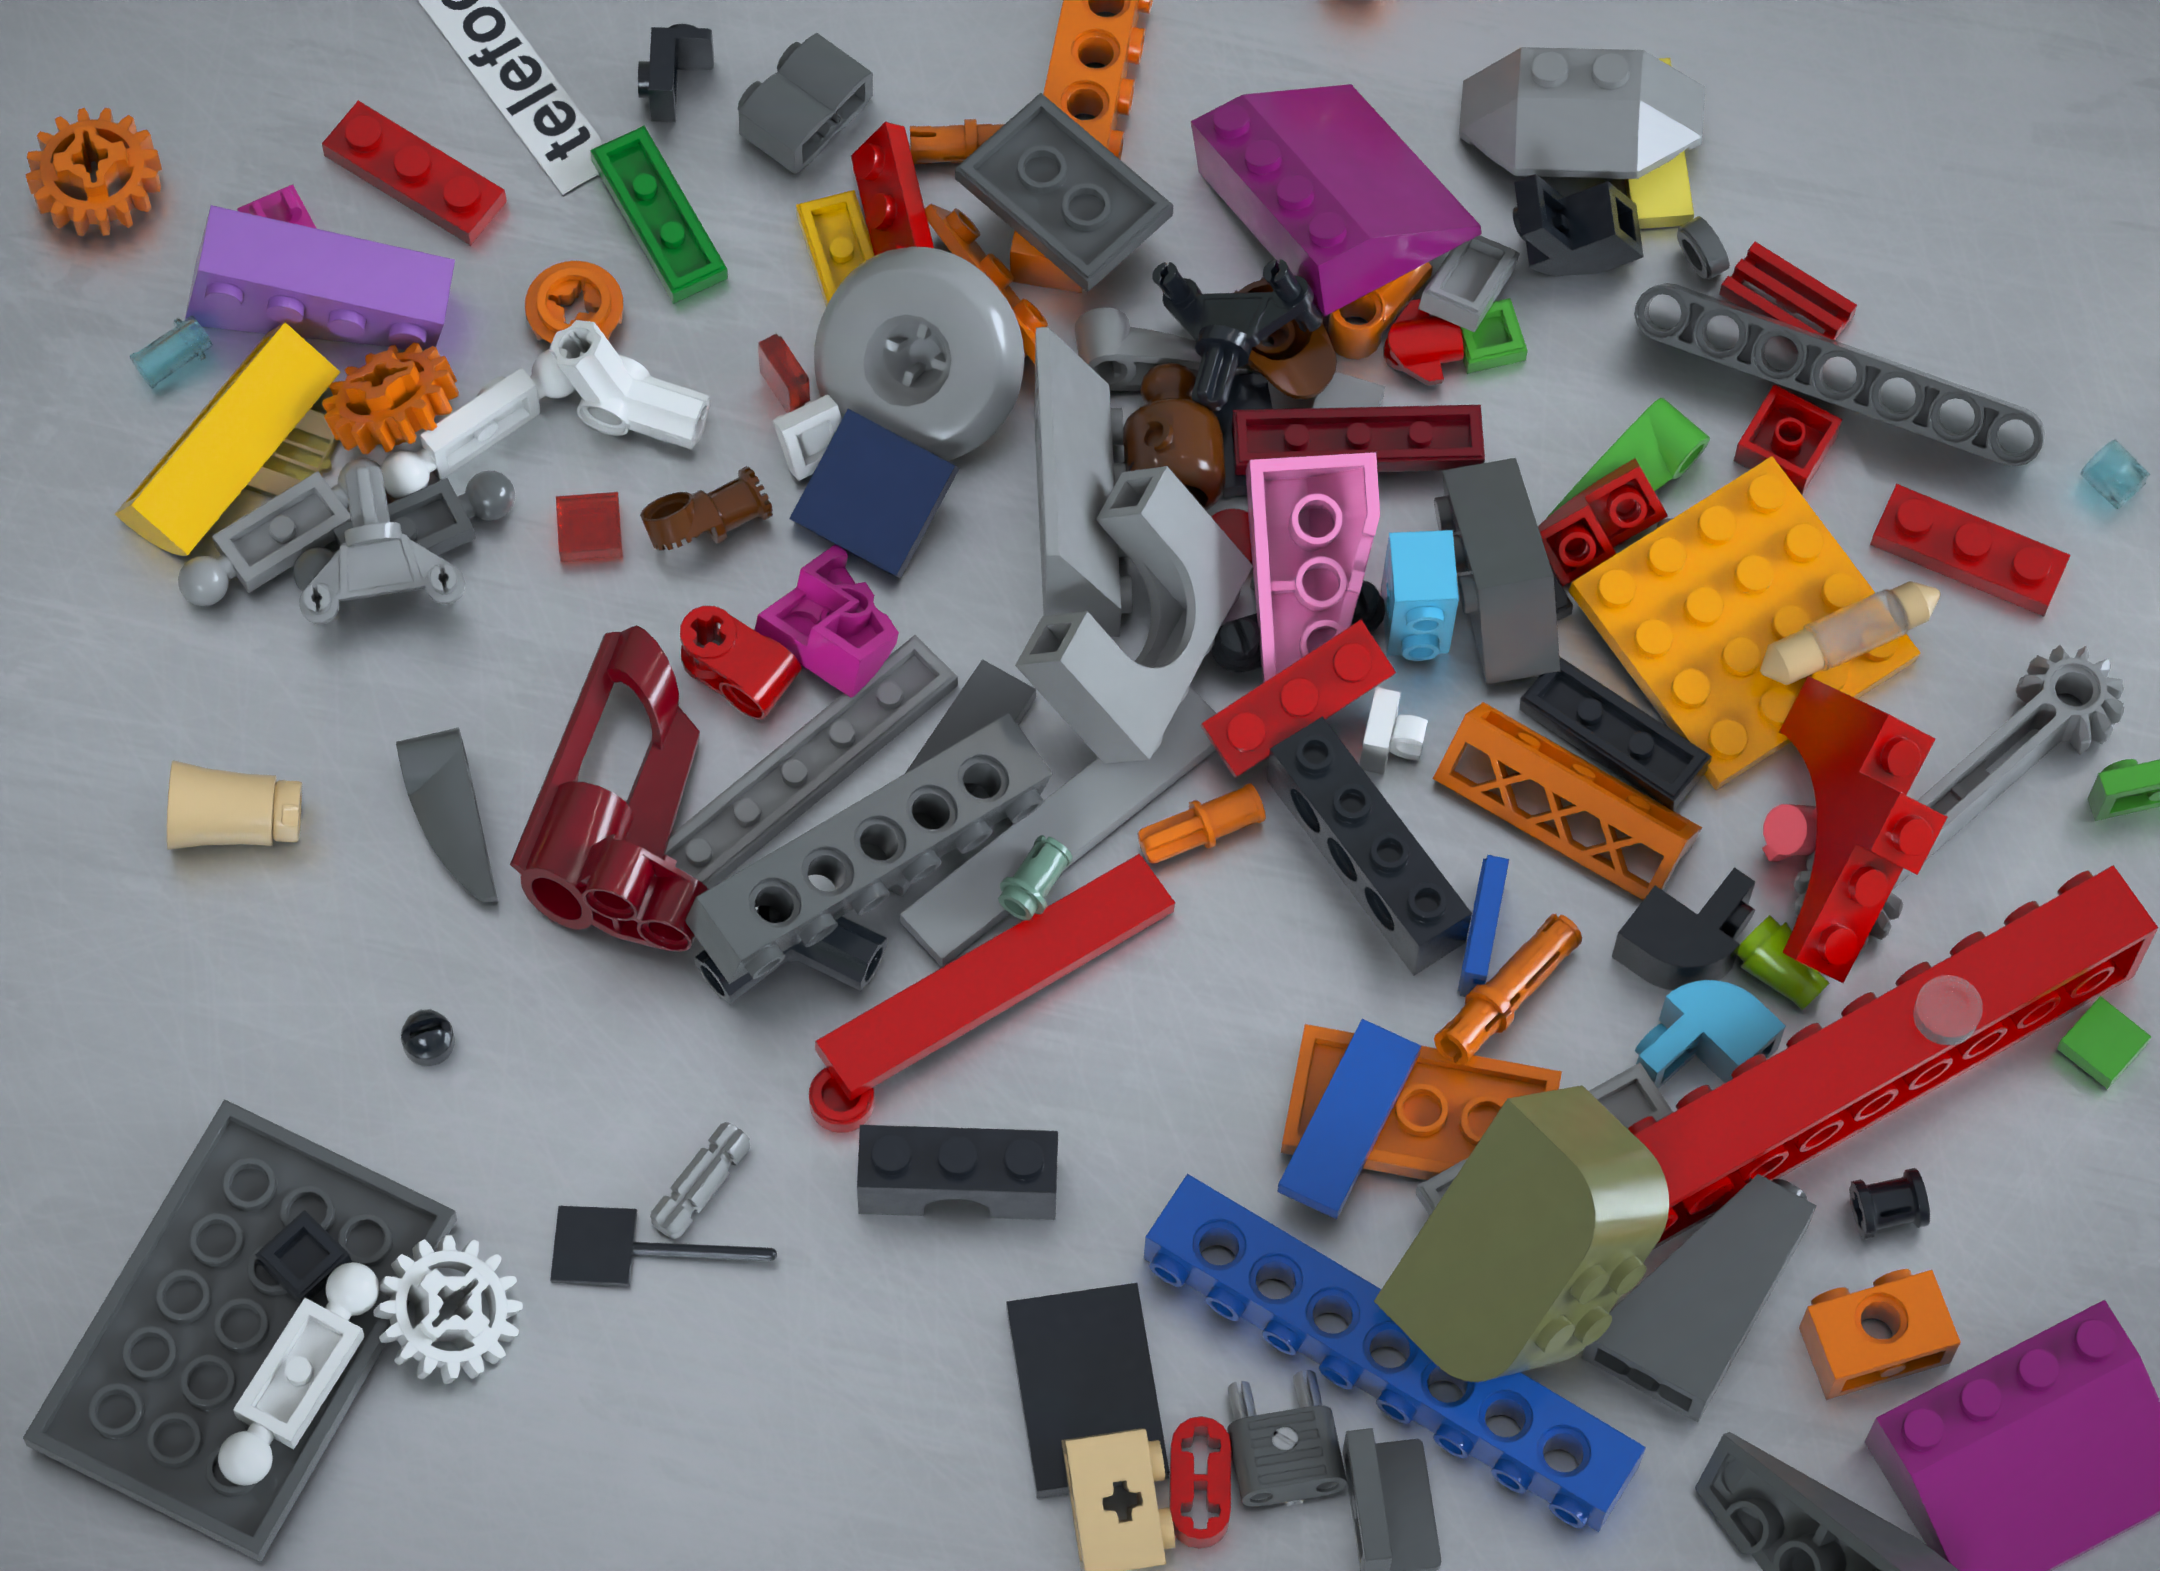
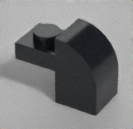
(1576, 232)
(1677, 946)

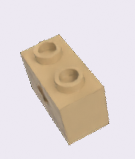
(1101, 1538)

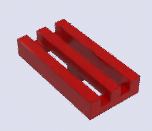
(1791, 289)

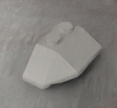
(1581, 112)

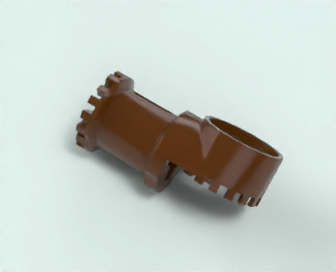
(717, 512)

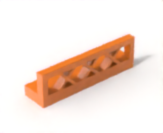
(1577, 782)

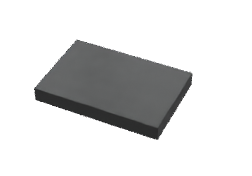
(1064, 192)

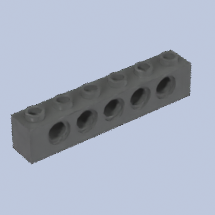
(992, 757)

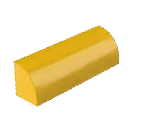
(228, 442)

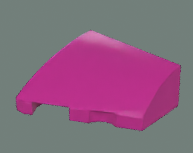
(831, 624)

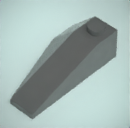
(1798, 1522)

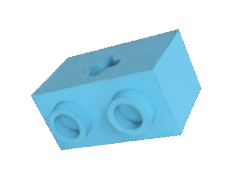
(1419, 594)

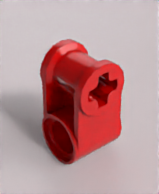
(745, 666)

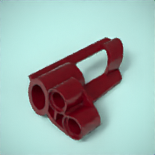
(586, 848)

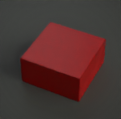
(1792, 433)

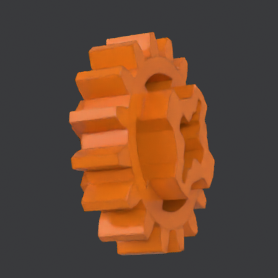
(124, 174)
(390, 398)

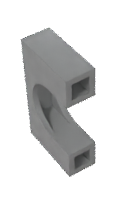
(1191, 585)

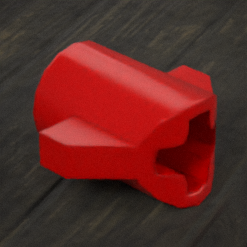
(1421, 344)

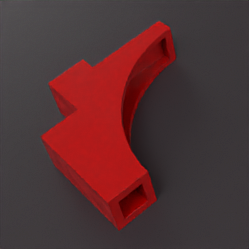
(1865, 821)

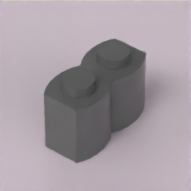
(804, 102)

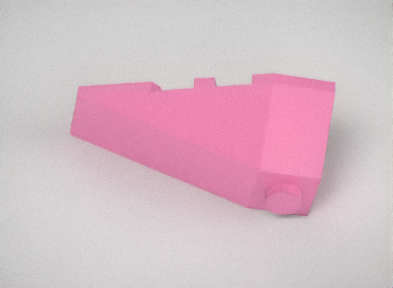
(1308, 548)

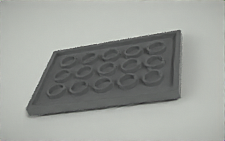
(199, 1315)

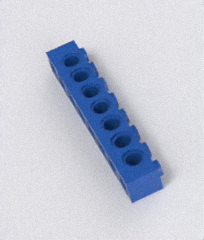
(1204, 1217)

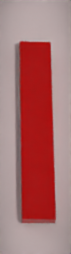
(994, 977)

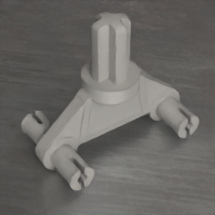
(376, 557)

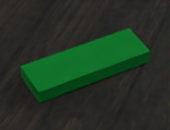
(659, 214)

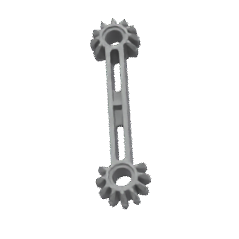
(1971, 788)

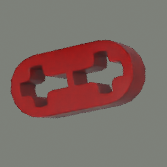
(1215, 1482)

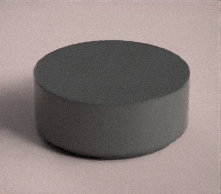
(1703, 248)

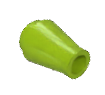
(1765, 961)

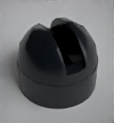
(431, 1046)

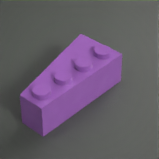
(317, 281)

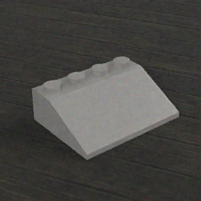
(1073, 482)

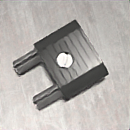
(1285, 1452)

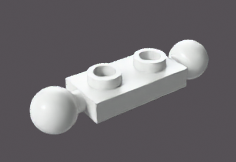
(467, 432)
(298, 1373)

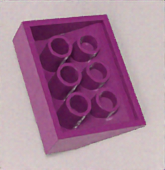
(1328, 189)
(2030, 1450)

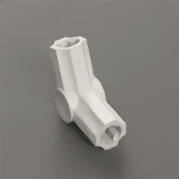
(621, 392)

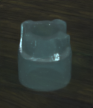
(2115, 474)

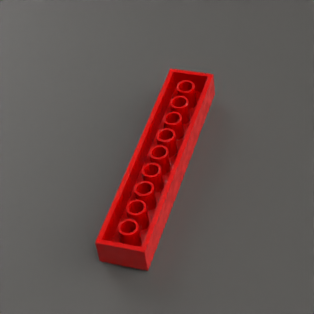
(1878, 1060)

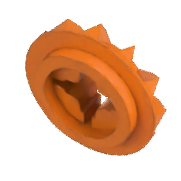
(561, 286)

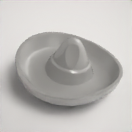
(922, 349)

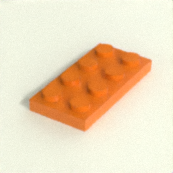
(1436, 1114)

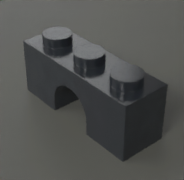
(999, 1168)

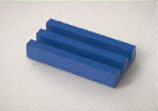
(1483, 923)

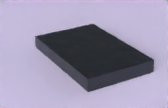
(1081, 1374)

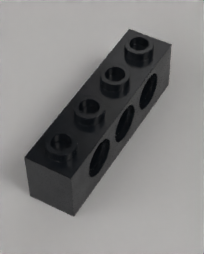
(1368, 846)

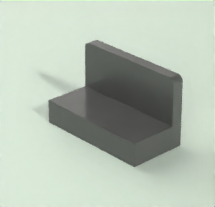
(1390, 1503)

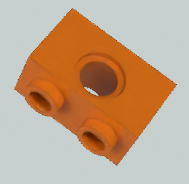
(1853, 1360)

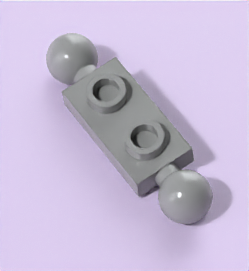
(270, 538)

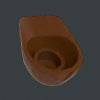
(1297, 361)

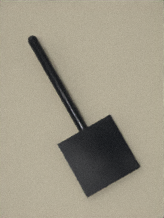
(599, 1247)

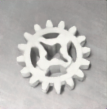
(467, 1325)

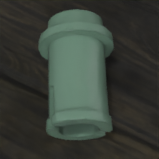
(1026, 890)

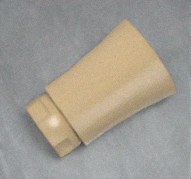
(230, 808)

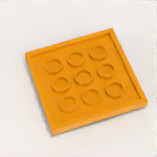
(1708, 597)

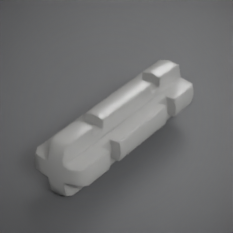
(700, 1180)

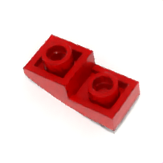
(1599, 519)

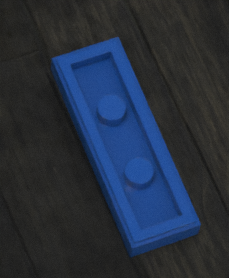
(1349, 1118)

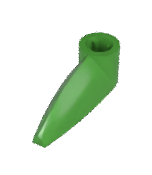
(1661, 443)

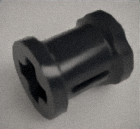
(1889, 1203)

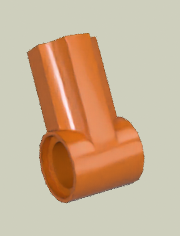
(1378, 309)

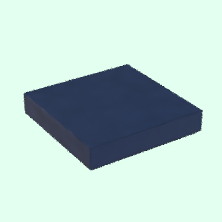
(874, 493)

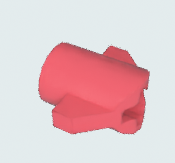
(1790, 831)

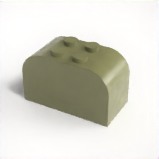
(1531, 1240)

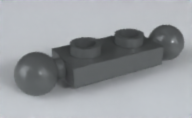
(429, 517)

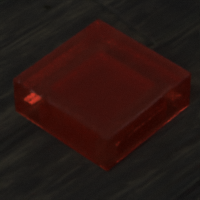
(783, 373)
(589, 526)

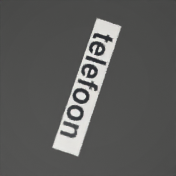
(520, 87)

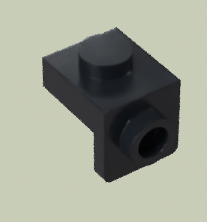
(672, 50)

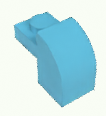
(1714, 1023)

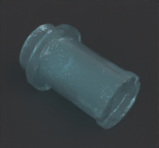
(172, 351)

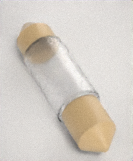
(1850, 632)

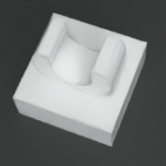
(807, 433)
(1388, 732)

